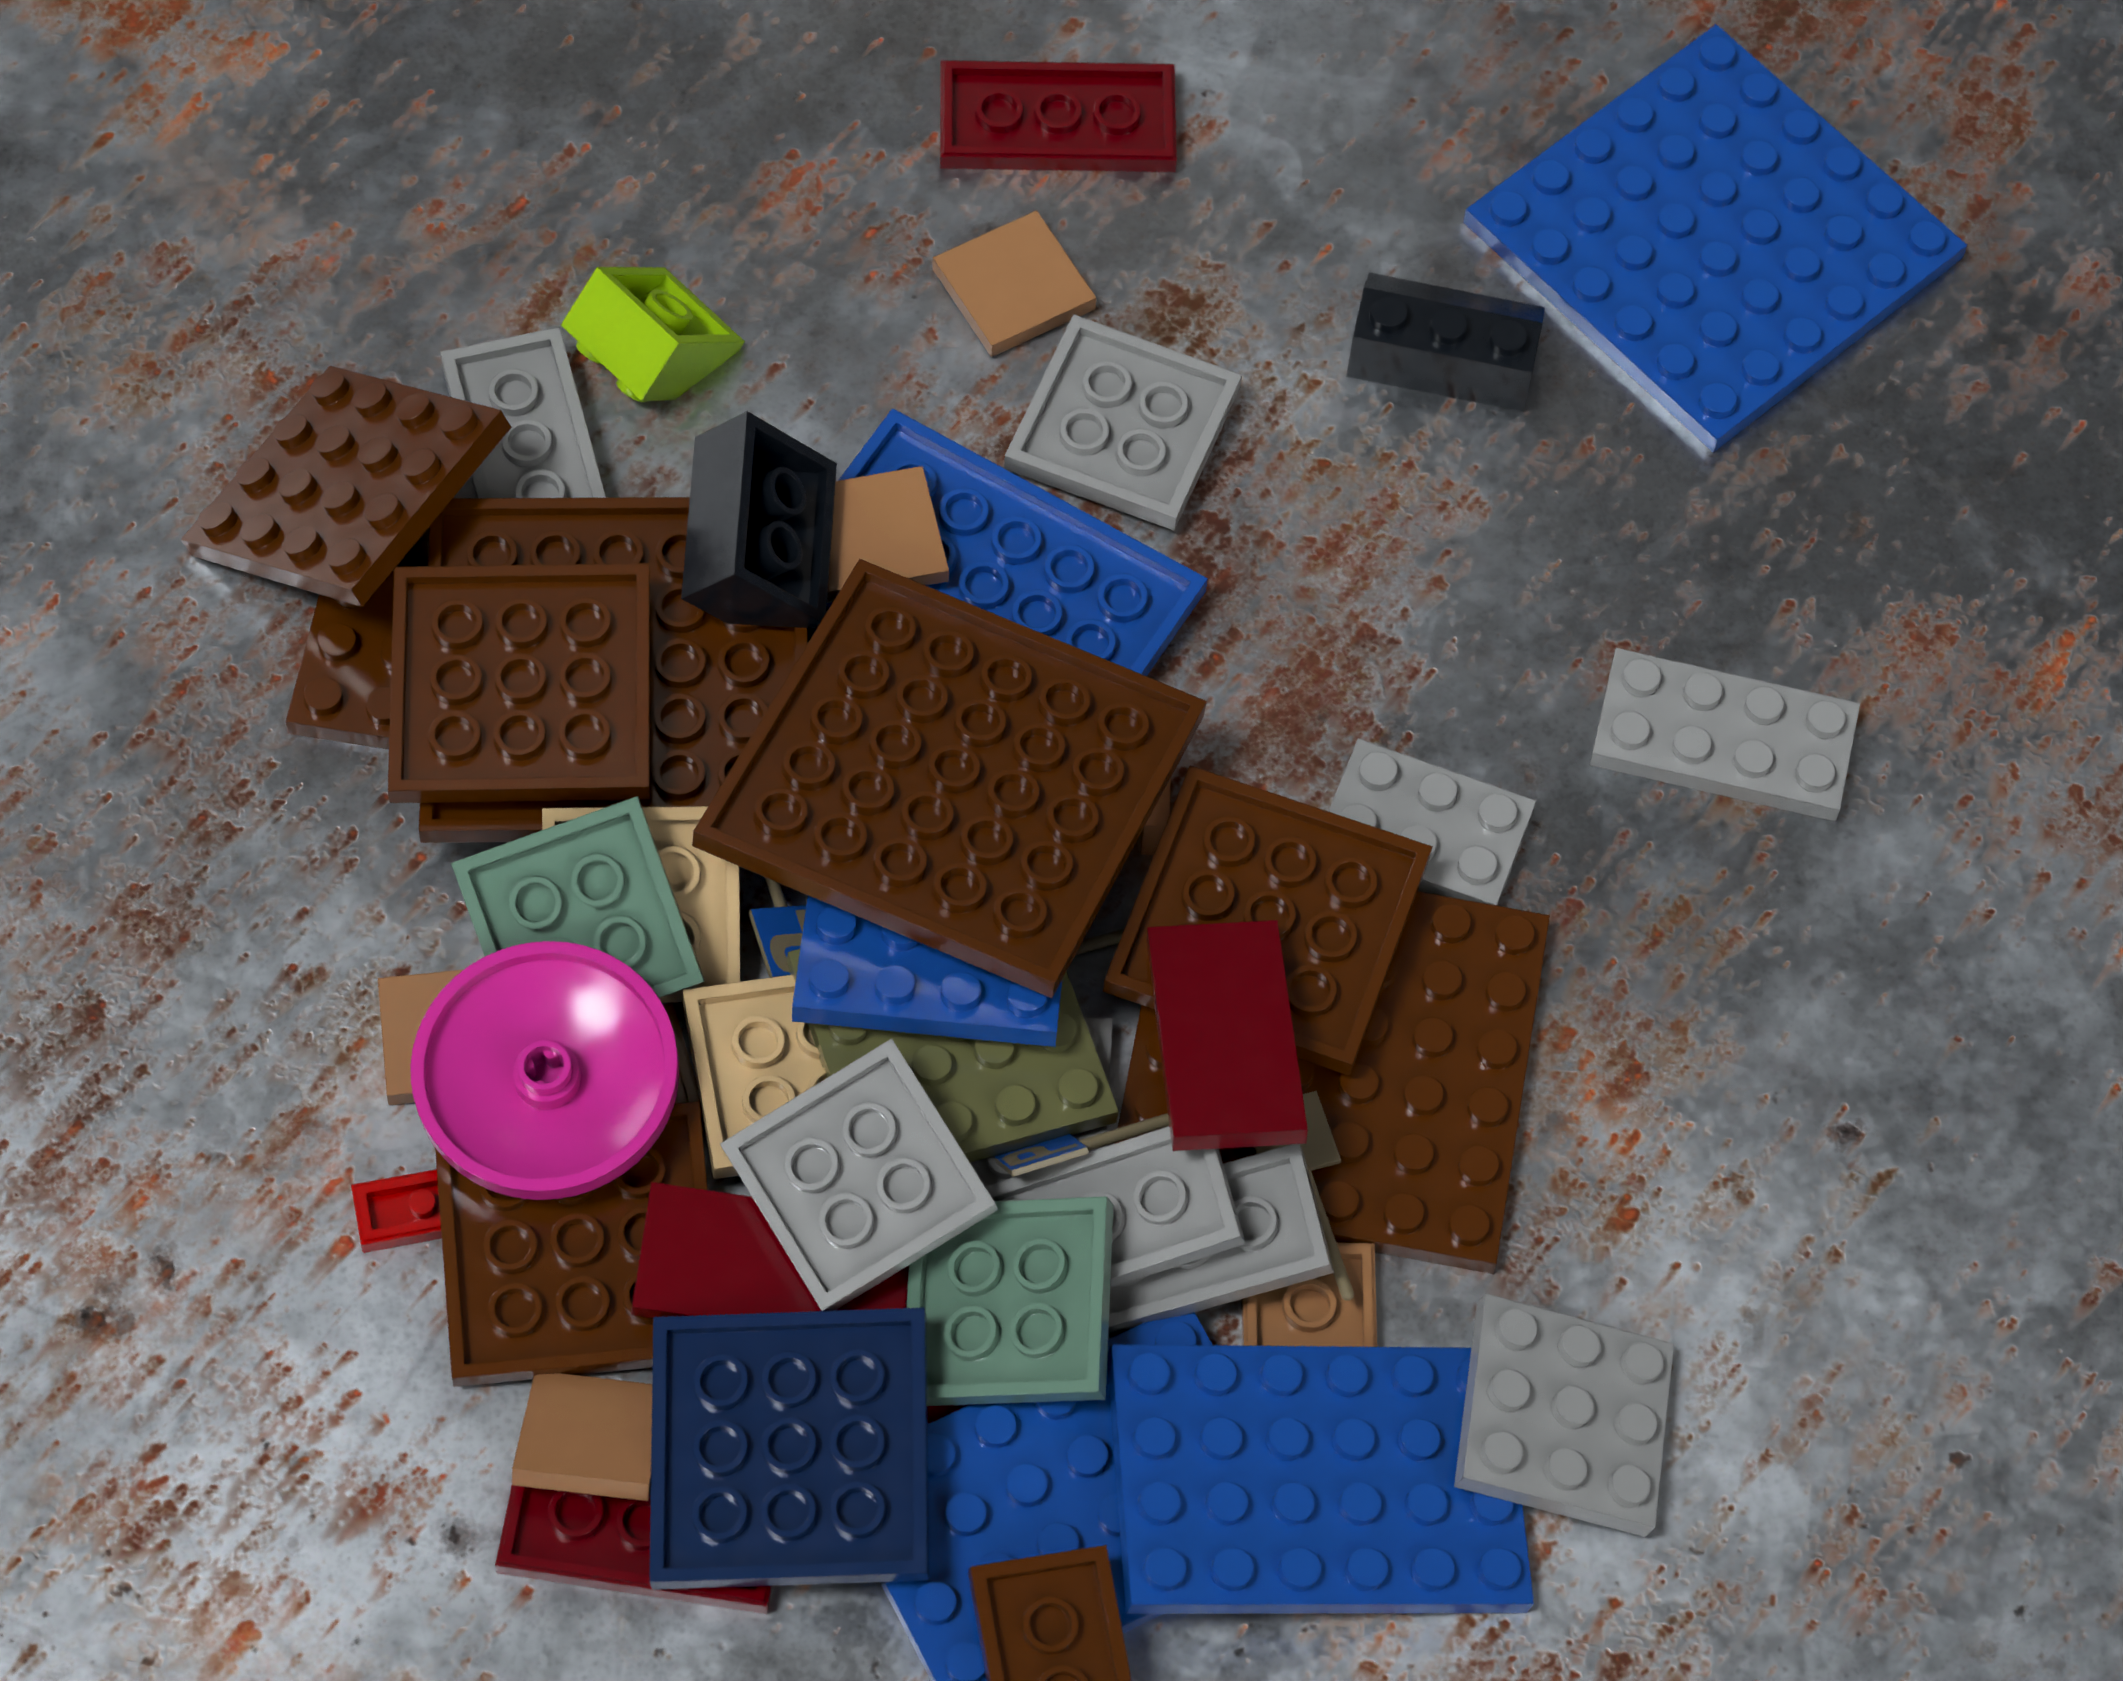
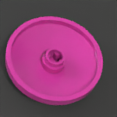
(545, 1070)

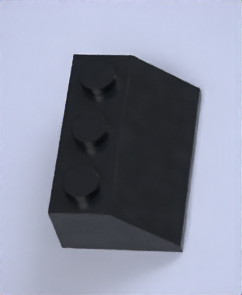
(1445, 341)
(759, 526)

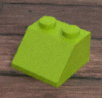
(648, 331)

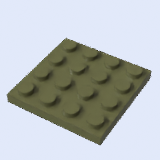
(993, 1091)

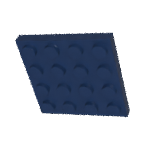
(789, 1449)

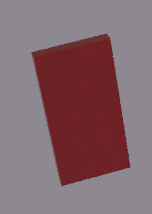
(1057, 116)
(1226, 1036)
(722, 1258)
(597, 1546)

